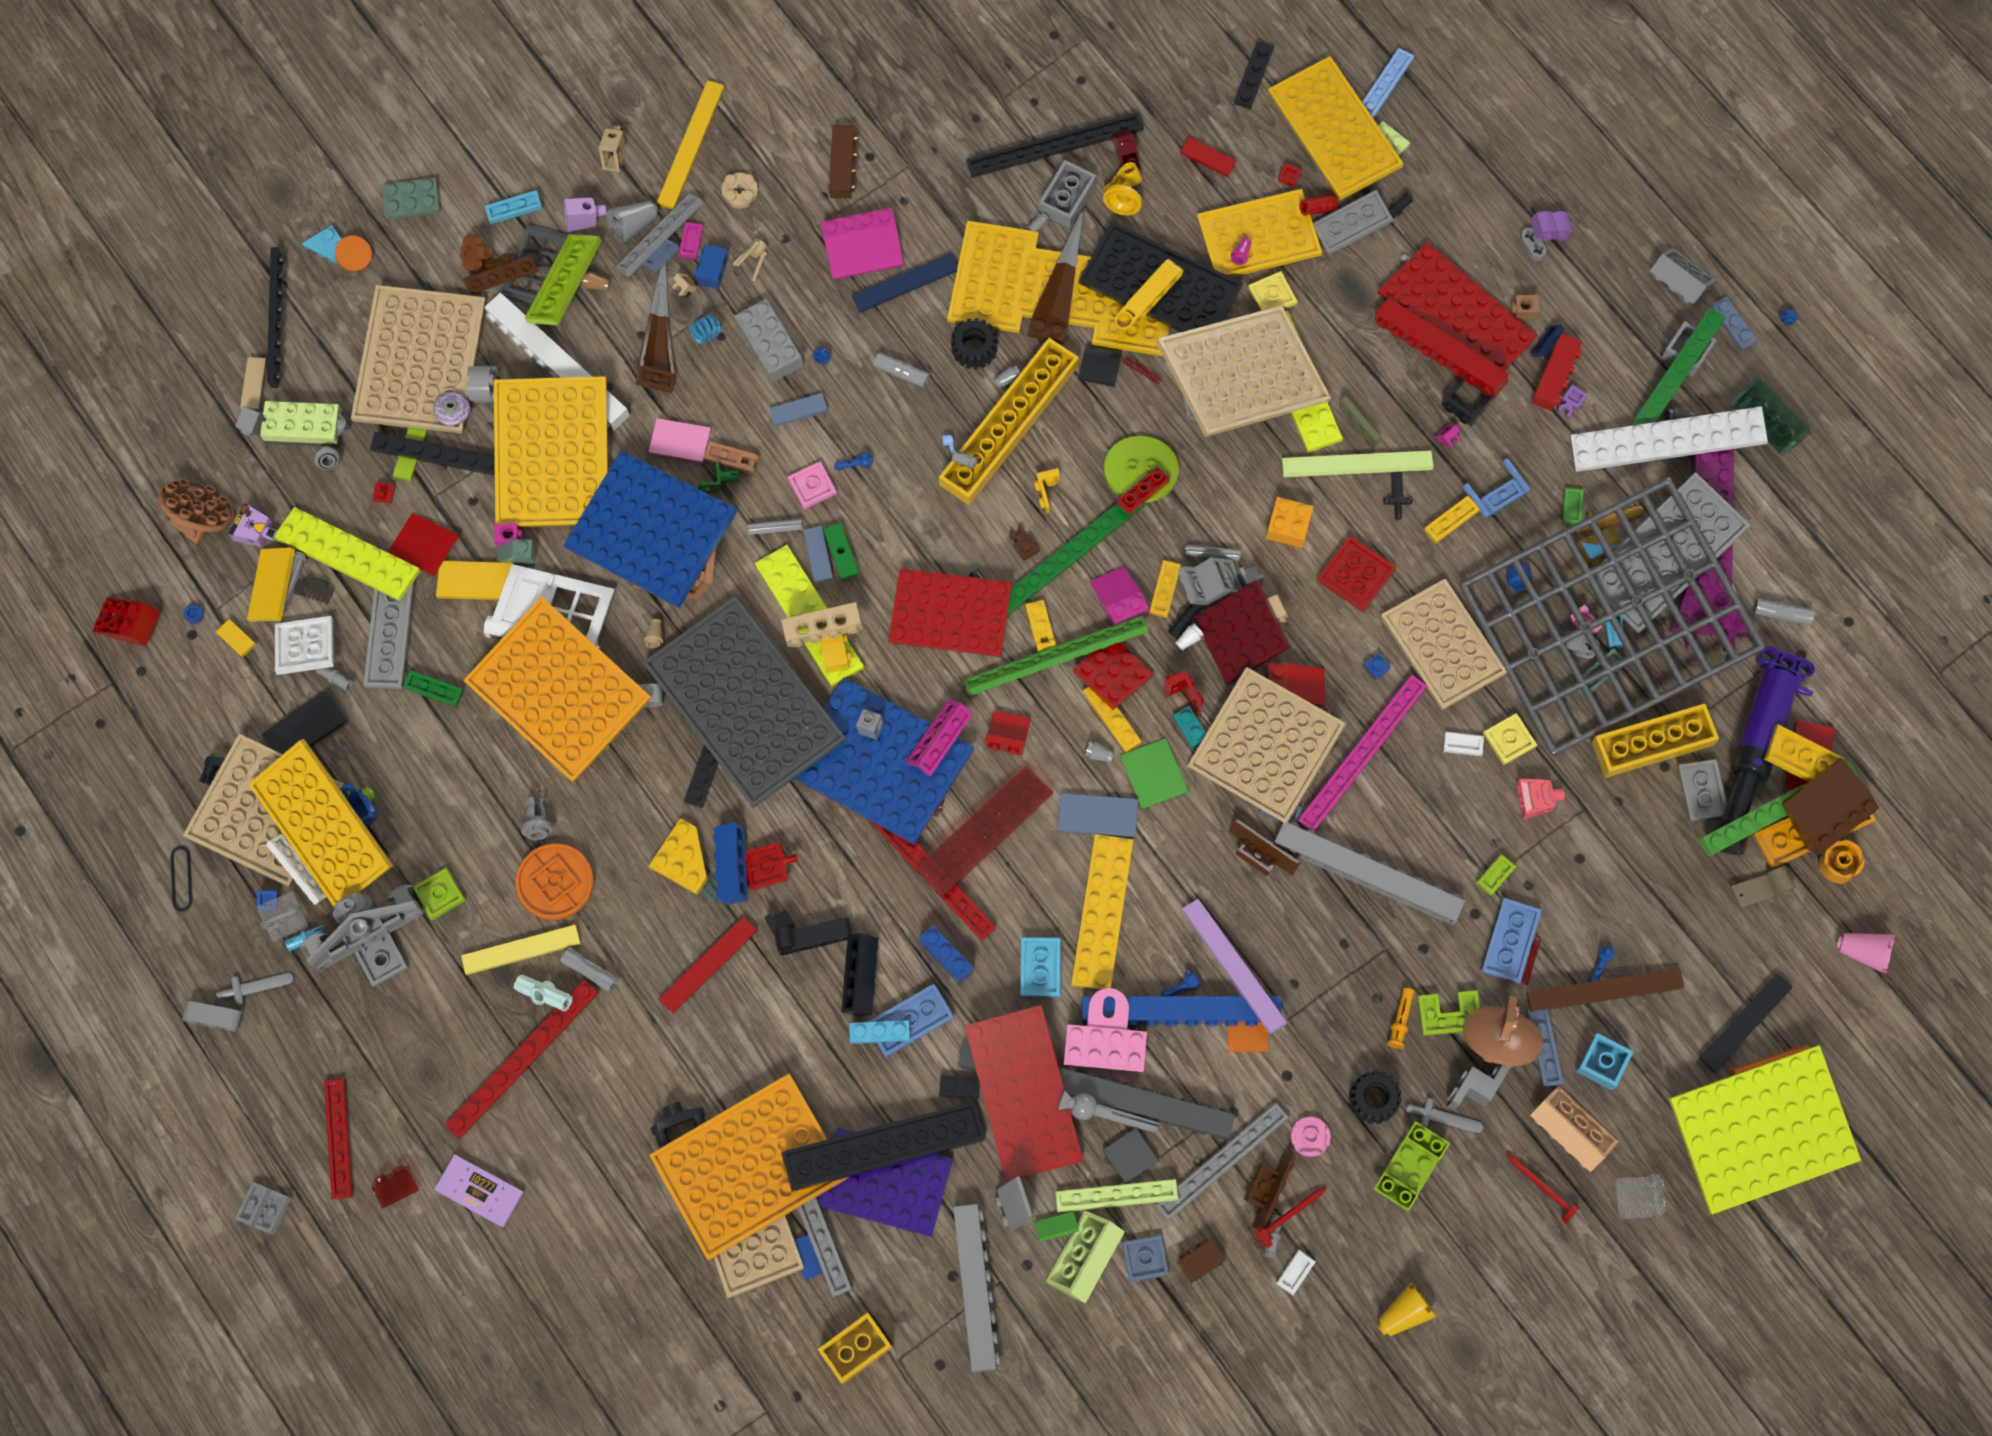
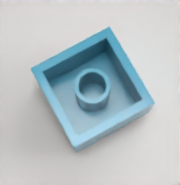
(1604, 1061)

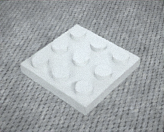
(304, 645)

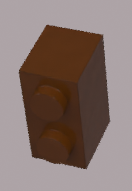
(1200, 1261)

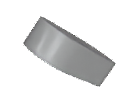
(1530, 245)

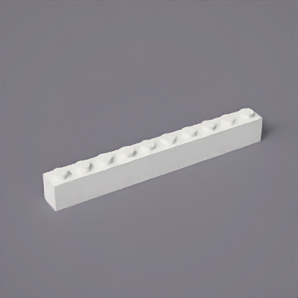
(545, 351)

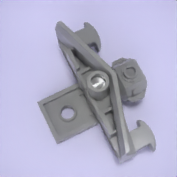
(365, 934)

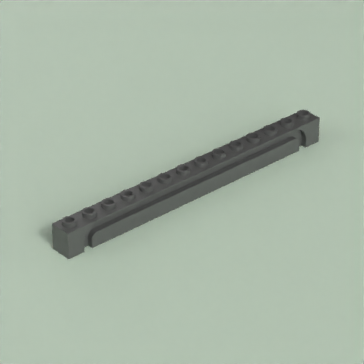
(1139, 1102)

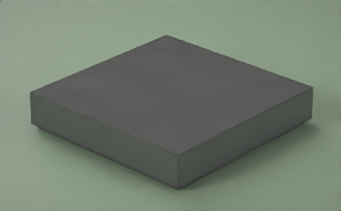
(1130, 1155)

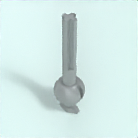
(1084, 1106)

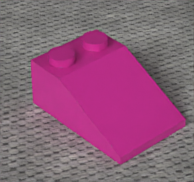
(1119, 596)

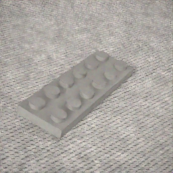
(388, 641)

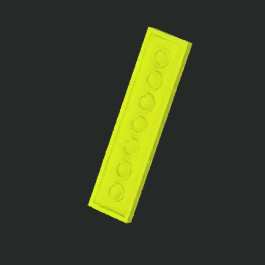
(1316, 423)
(347, 554)
(797, 598)

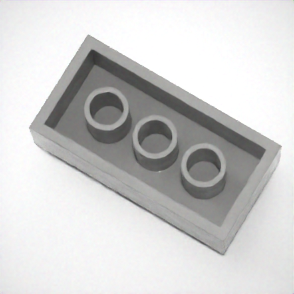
(768, 341)

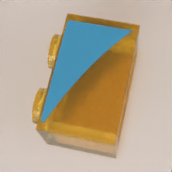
(1591, 549)

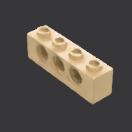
(812, 620)

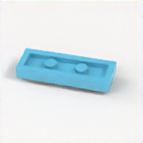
(513, 207)
(879, 1032)

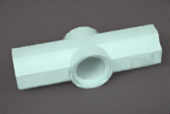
(543, 992)

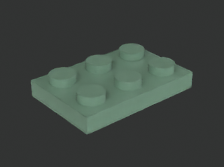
(411, 198)

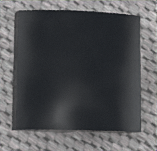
(1100, 365)

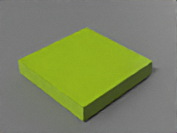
(439, 894)

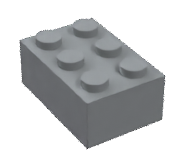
(1067, 193)

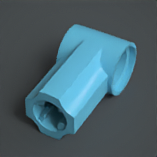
(1612, 638)

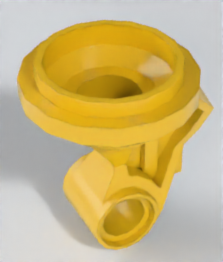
(1119, 195)

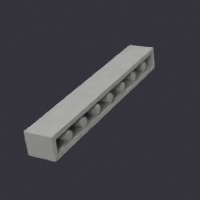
(974, 1287)

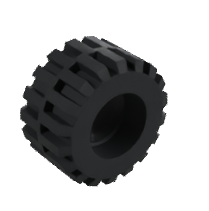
(971, 330)
(1382, 1082)

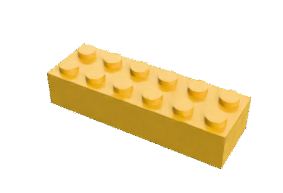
(1655, 740)

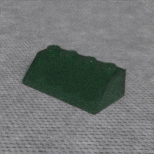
(1782, 425)

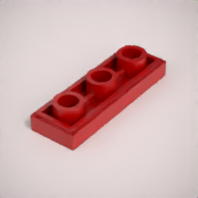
(1136, 497)

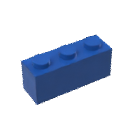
(946, 955)

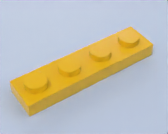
(1114, 722)

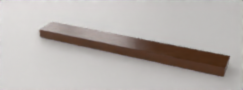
(1604, 990)

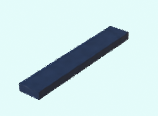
(905, 283)

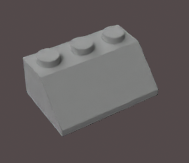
(1682, 276)

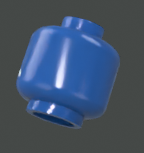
(1514, 580)

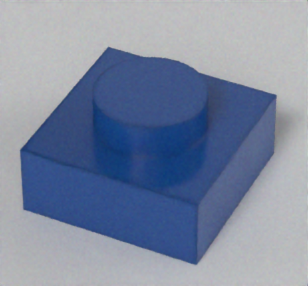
(1377, 666)
(265, 896)

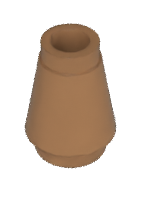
(594, 281)

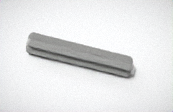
(774, 526)
(1208, 552)

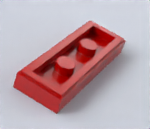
(1208, 157)

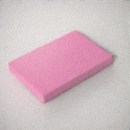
(679, 441)

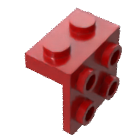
(1177, 682)
(1007, 733)

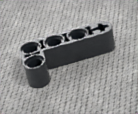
(811, 936)

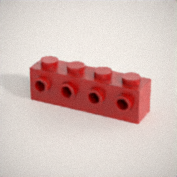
(1557, 371)

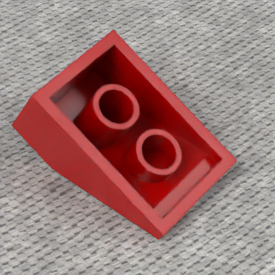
(1301, 680)

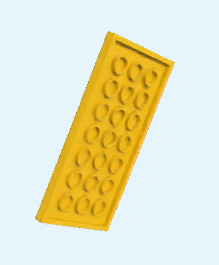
(1335, 128)
(320, 823)

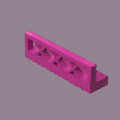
(941, 738)

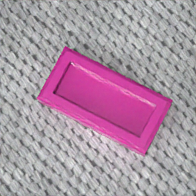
(691, 240)

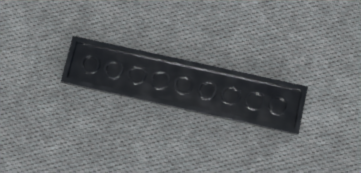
(882, 1146)

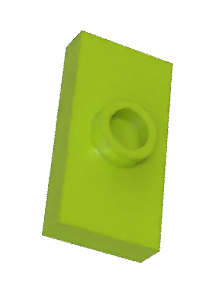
(1496, 875)

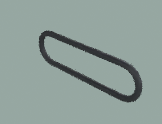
(189, 879)

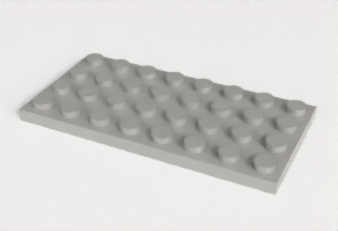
(1717, 522)

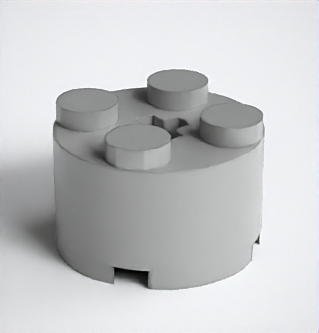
(481, 383)

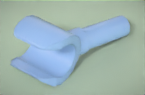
(948, 440)

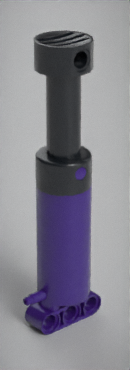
(1769, 707)

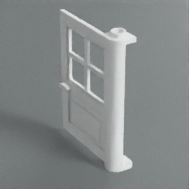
(527, 585)

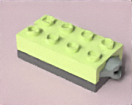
(303, 424)

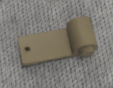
(1764, 887)

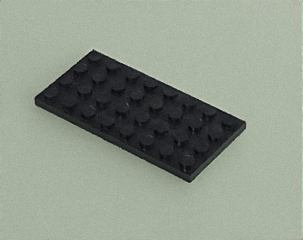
(1129, 259)

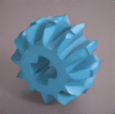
(705, 329)

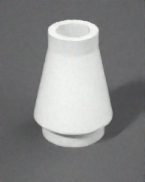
(1190, 636)

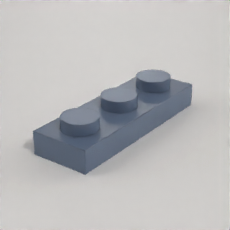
(1735, 325)

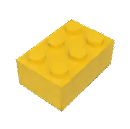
(855, 1348)

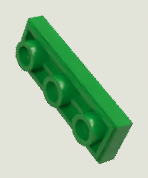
(837, 542)

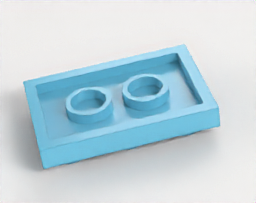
(1040, 967)

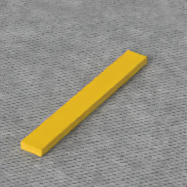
(690, 145)

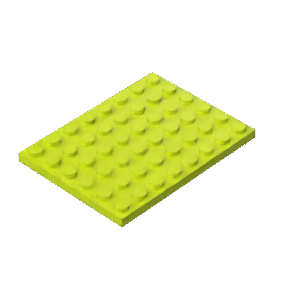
(1764, 1129)

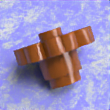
(474, 252)

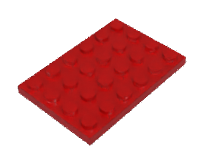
(950, 612)

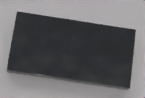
(309, 723)

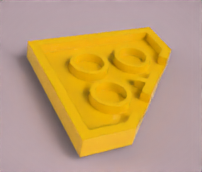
(682, 858)

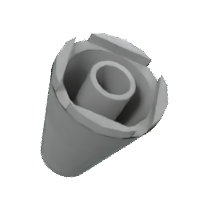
(630, 219)

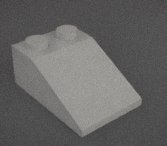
(1014, 1204)

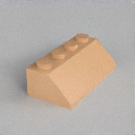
(1574, 1128)

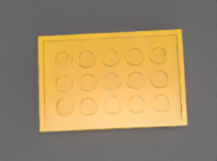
(1273, 226)

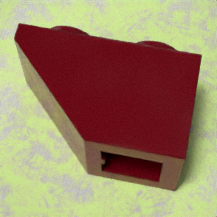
(1126, 147)

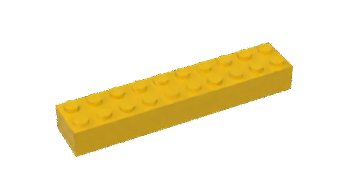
(1010, 420)

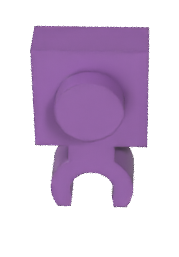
(1572, 400)

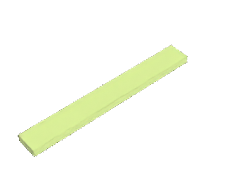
(1357, 463)

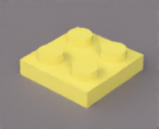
(1272, 292)
(1510, 739)

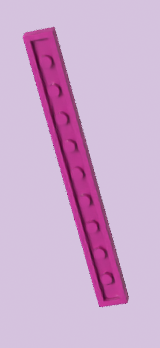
(1362, 753)

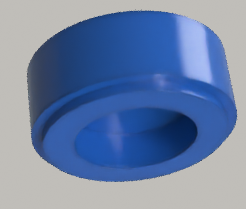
(193, 614)

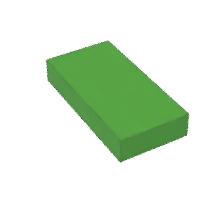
(1572, 506)
(1056, 1226)

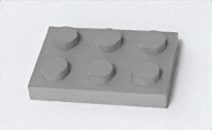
(1702, 790)

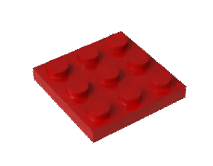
(1356, 574)
(1113, 673)

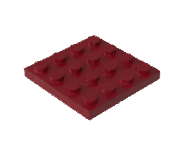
(1242, 631)

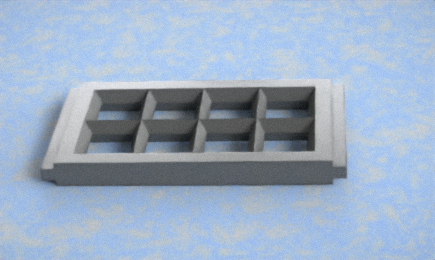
(540, 233)

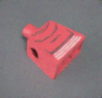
(1537, 797)

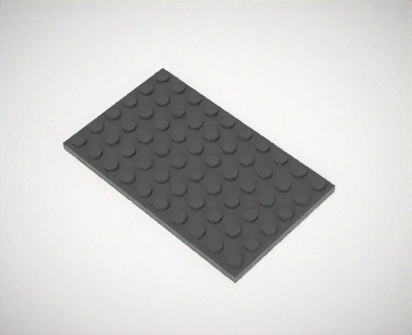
(744, 702)

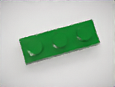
(433, 689)

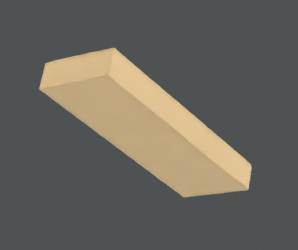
(253, 383)

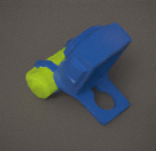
(361, 803)

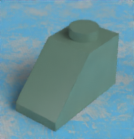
(517, 552)

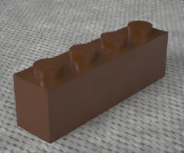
(842, 161)

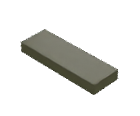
(1359, 421)

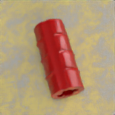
(1318, 205)

